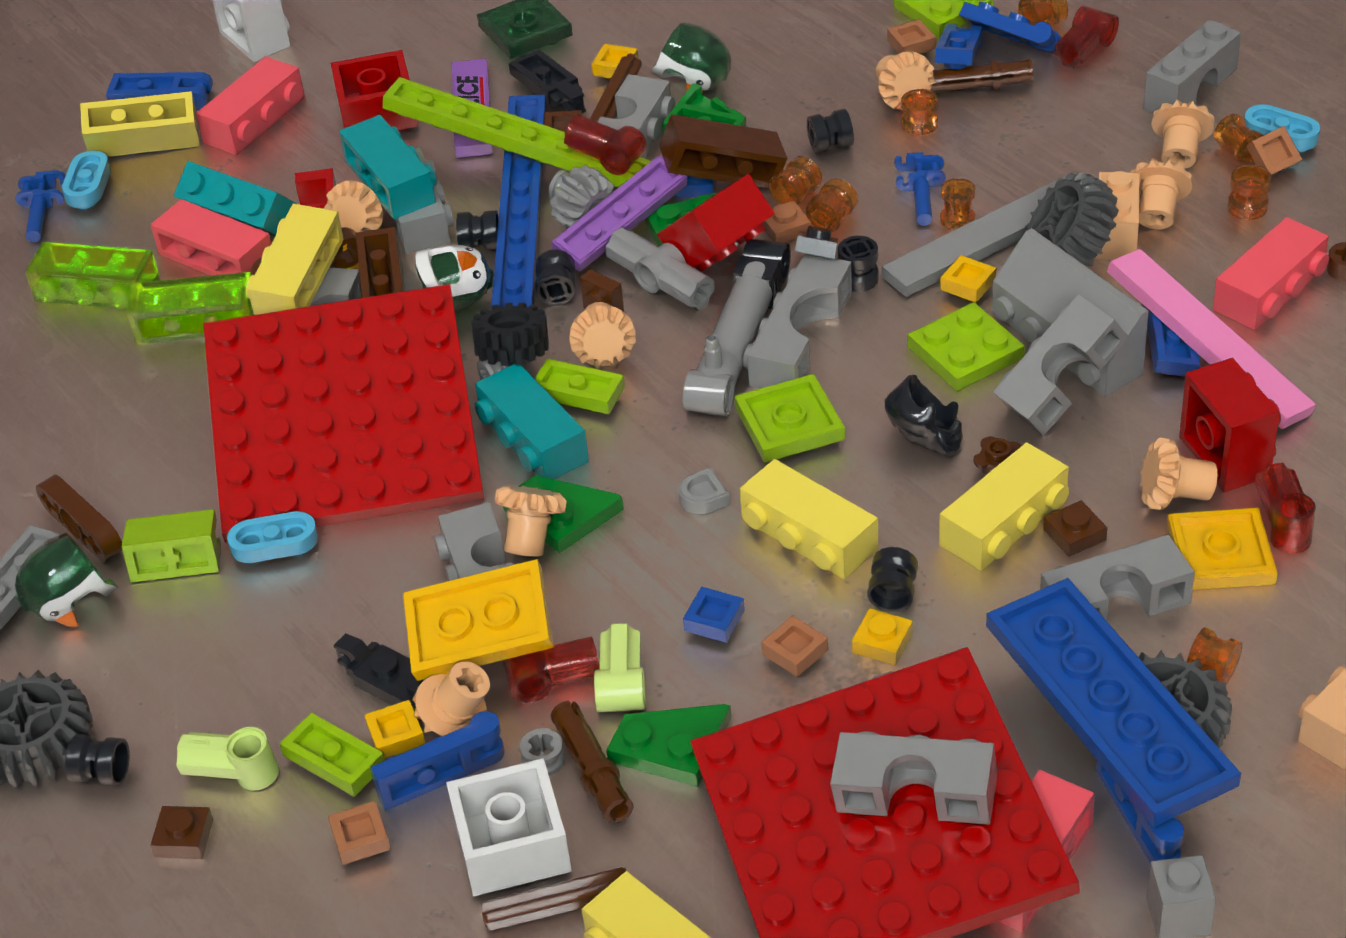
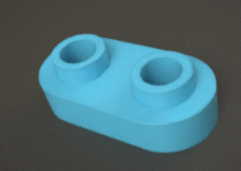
(1267, 118)
(86, 179)
(272, 537)

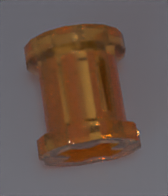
(1236, 137)
(957, 203)

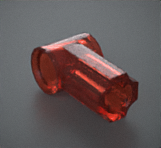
(1088, 32)
(614, 148)
(1287, 508)
(535, 674)

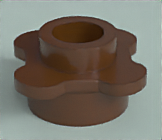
(993, 453)

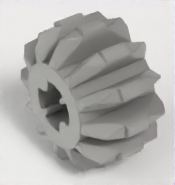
(579, 194)

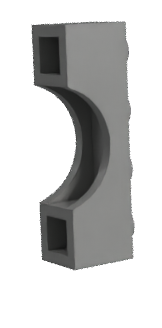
(813, 292)

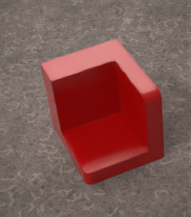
(314, 186)

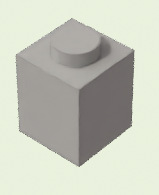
(1181, 897)

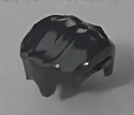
(924, 417)

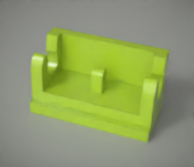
(171, 545)

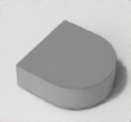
(703, 493)

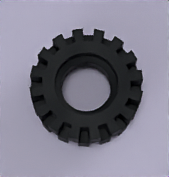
(510, 334)

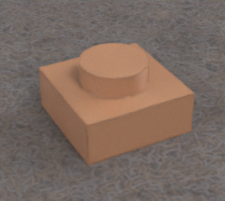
(911, 37)
(1274, 151)
(786, 222)
(794, 646)
(359, 832)

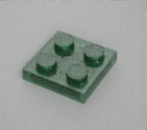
(524, 26)

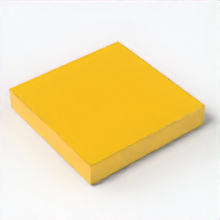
(1224, 547)

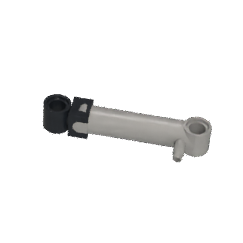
(754, 289)

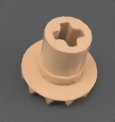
(901, 74)
(1181, 130)
(1159, 190)
(356, 206)
(602, 335)
(1172, 475)
(528, 517)
(451, 699)

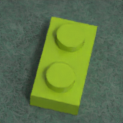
(581, 385)
(331, 754)

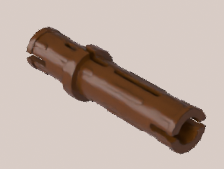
(980, 76)
(598, 773)

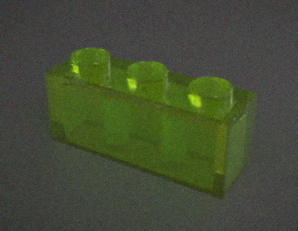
(88, 274)
(180, 306)

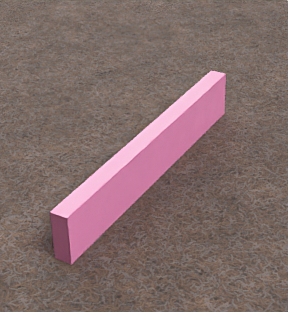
(1205, 331)

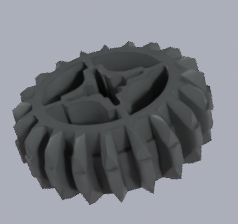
(1076, 216)
(1195, 691)
(37, 725)

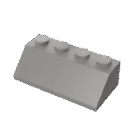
(1044, 279)

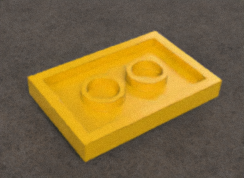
(477, 619)

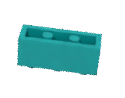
(388, 166)
(233, 197)
(531, 422)

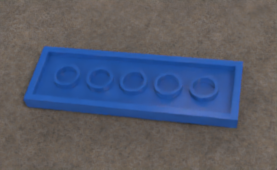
(1113, 702)

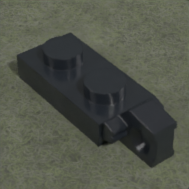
(548, 77)
(378, 670)

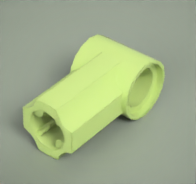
(621, 679)
(237, 756)

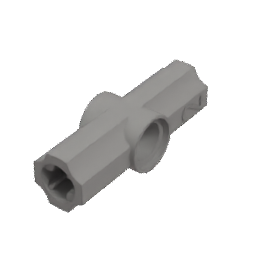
(660, 268)

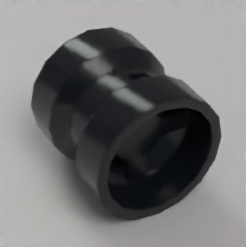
(830, 130)
(476, 230)
(863, 256)
(555, 277)
(892, 579)
(97, 760)

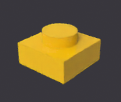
(609, 58)
(968, 278)
(882, 636)
(394, 729)

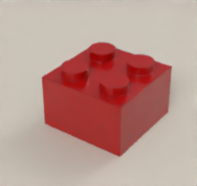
(363, 83)
(719, 224)
(1229, 422)

